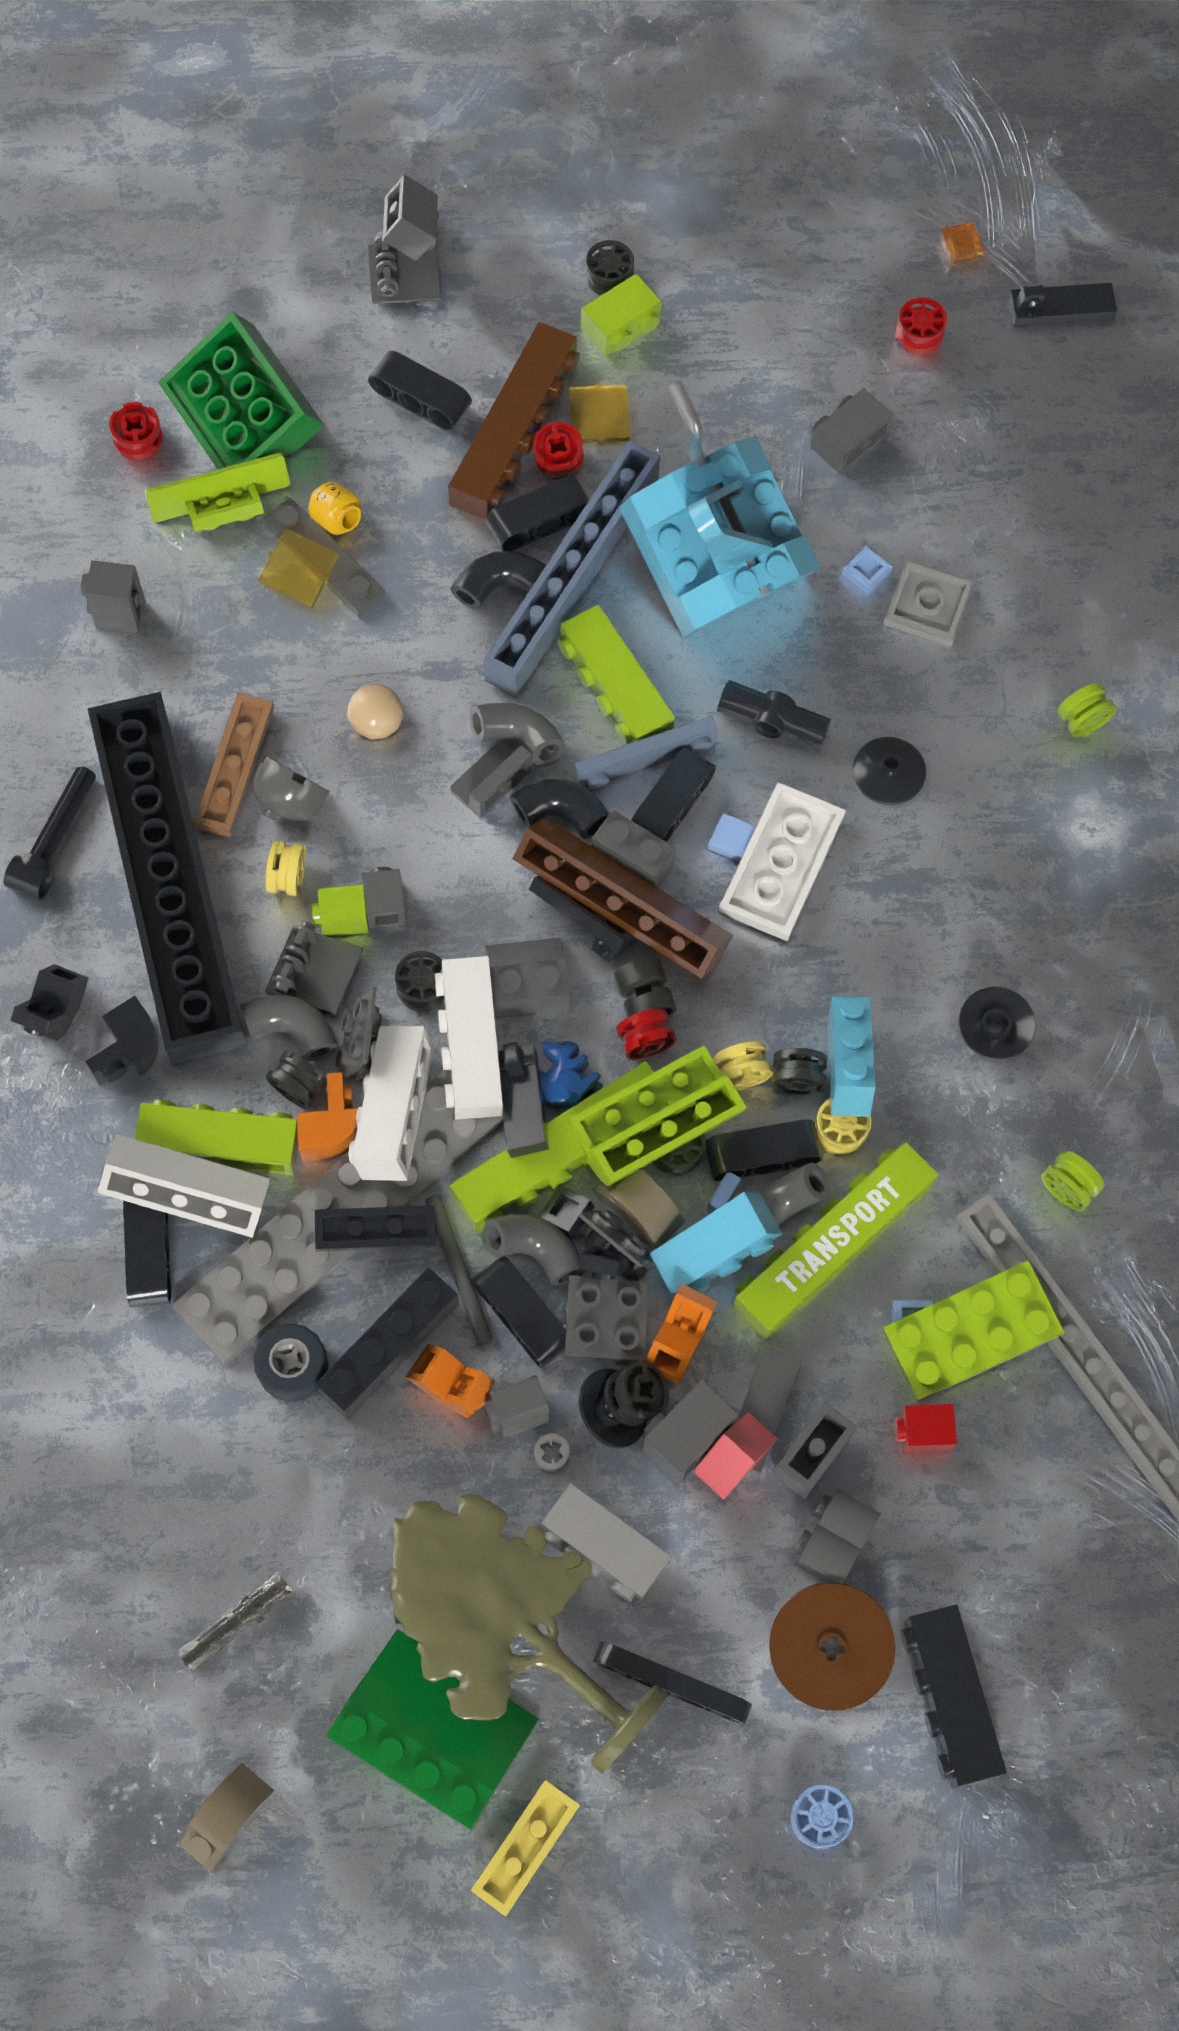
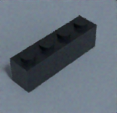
(387, 1343)
(954, 1697)

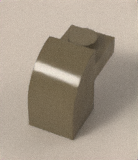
(644, 1206)
(225, 1816)

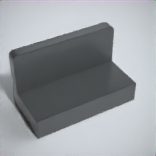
(492, 777)

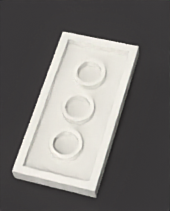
(782, 861)

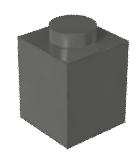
(384, 898)

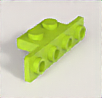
(221, 494)

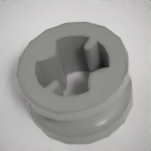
(539, 1453)

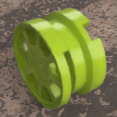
(1086, 710)
(1072, 1180)

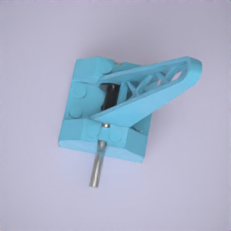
(717, 529)

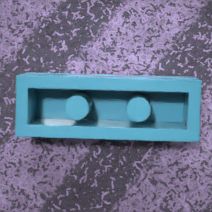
(850, 1056)
(717, 1243)

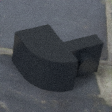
(52, 1003)
(134, 1044)

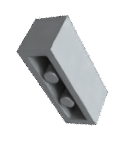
(606, 1542)

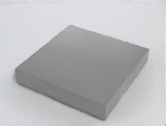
(928, 603)

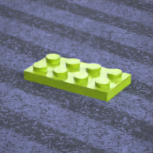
(973, 1330)

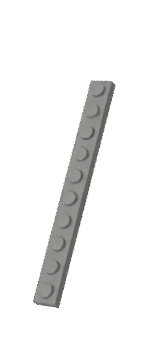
(1083, 1355)

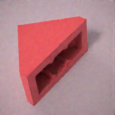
(735, 1455)

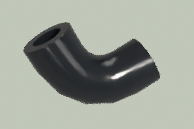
(495, 571)
(561, 799)

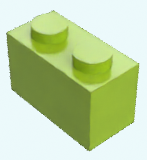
(621, 315)

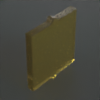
(600, 413)
(299, 568)

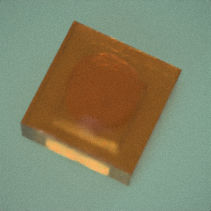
(961, 243)

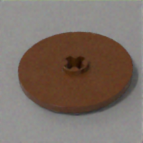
(856, 1622)

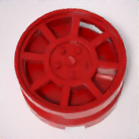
(921, 327)
(136, 430)
(558, 450)
(646, 1034)

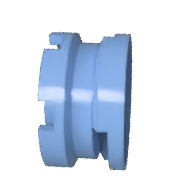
(821, 1816)

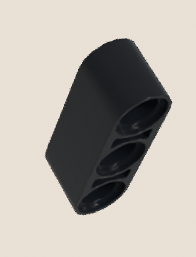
(419, 390)
(537, 513)
(674, 794)
(763, 1149)
(146, 1256)
(521, 1311)

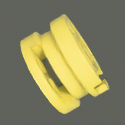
(285, 868)
(744, 1064)
(841, 1133)

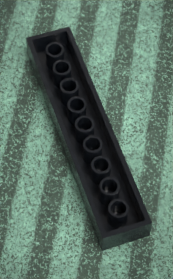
(166, 879)

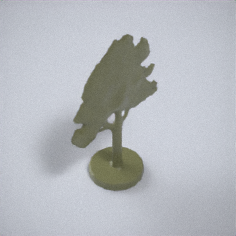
(475, 1591)

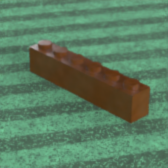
(513, 420)
(622, 897)

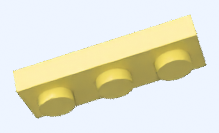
(525, 1848)

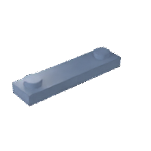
(616, 763)

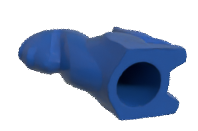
(565, 1082)

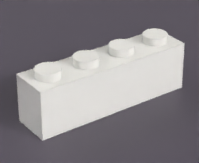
(471, 1038)
(391, 1103)
(183, 1185)

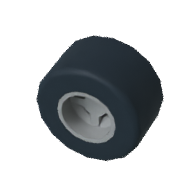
(285, 1349)

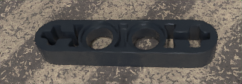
(672, 1682)

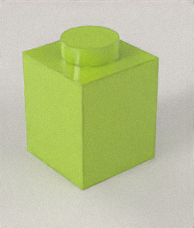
(341, 911)

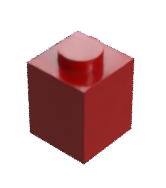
(926, 1428)

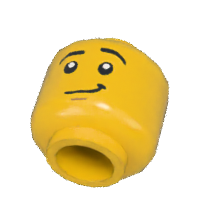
(335, 508)

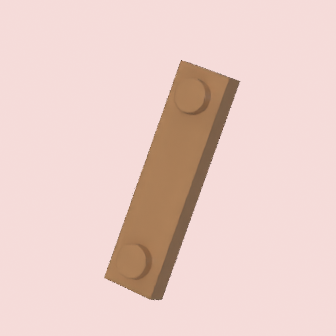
(234, 765)

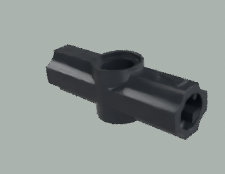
(773, 714)

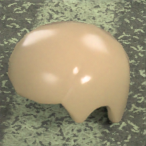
(375, 711)

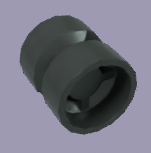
(643, 986)

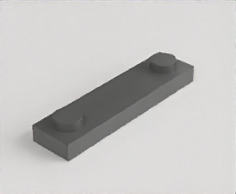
(348, 579)

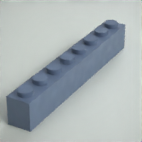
(569, 571)

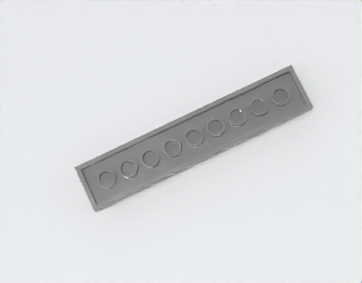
(281, 1262)

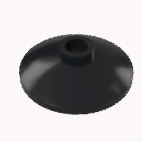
(886, 784)
(999, 1007)
(599, 1418)

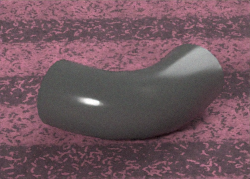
(520, 725)
(293, 1017)
(796, 1191)
(536, 1238)

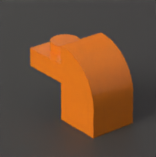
(330, 1132)
(681, 1333)
(450, 1381)

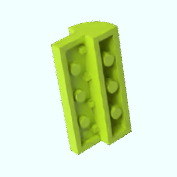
(655, 1115)

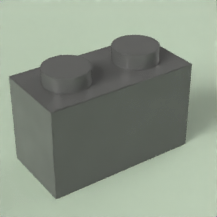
(410, 218)
(851, 430)
(114, 596)
(634, 848)
(814, 1450)

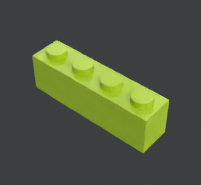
(614, 676)
(222, 1137)

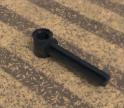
(32, 871)

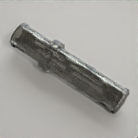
(227, 1627)

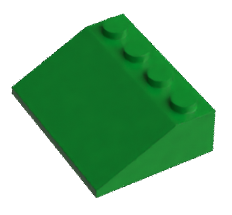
(239, 396)
(413, 1737)

